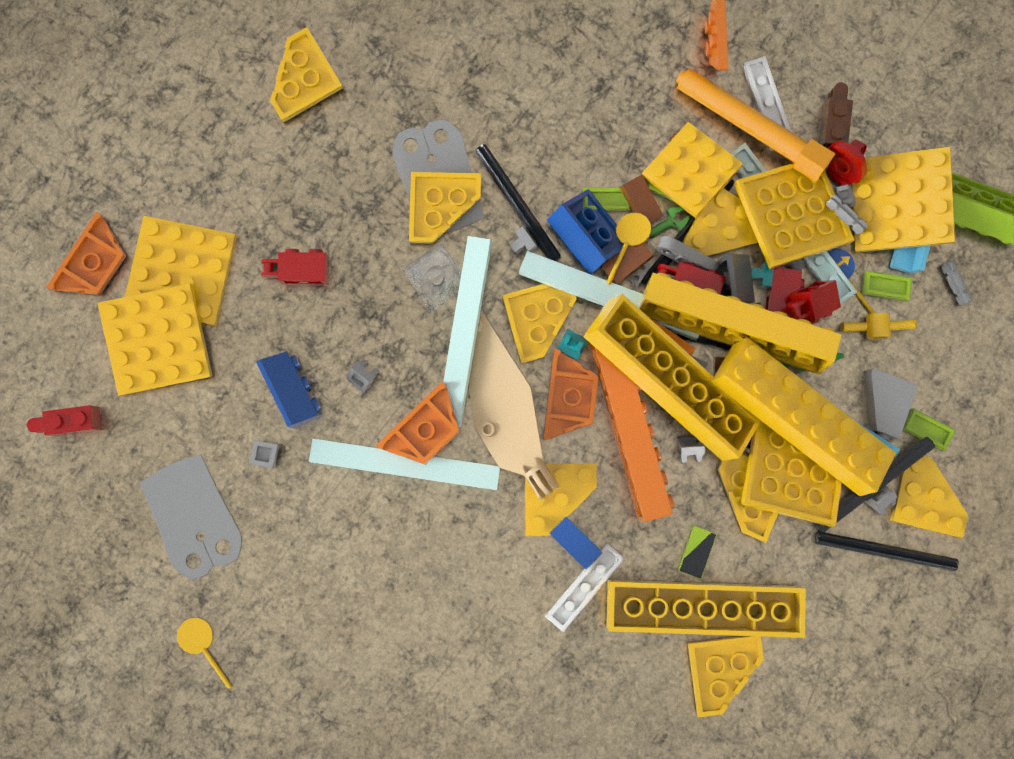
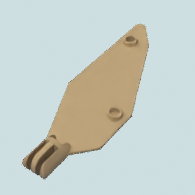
(506, 411)

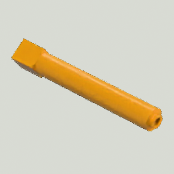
(808, 157)

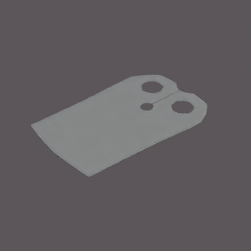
(450, 158)
(189, 503)

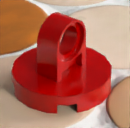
(848, 163)

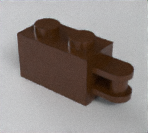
(836, 116)

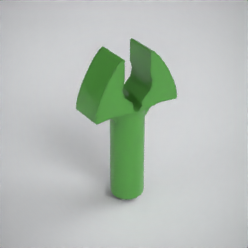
(669, 222)

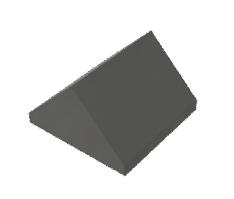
(738, 277)

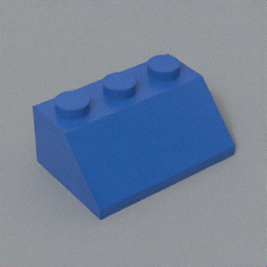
(587, 231)
(290, 389)

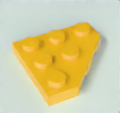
(302, 77)
(439, 202)
(721, 226)
(536, 318)
(575, 484)
(928, 500)
(751, 520)
(722, 670)

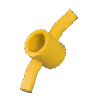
(878, 326)

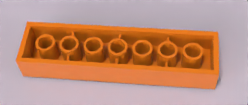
(634, 440)

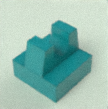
(762, 276)
(572, 344)

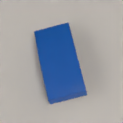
(576, 543)

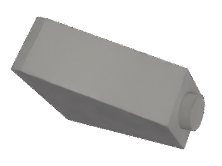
(888, 403)

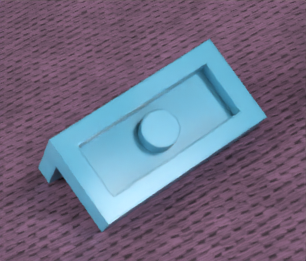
(910, 259)

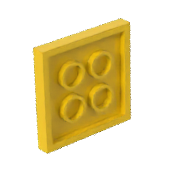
(692, 169)

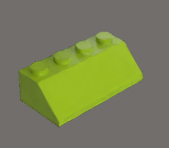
(983, 208)

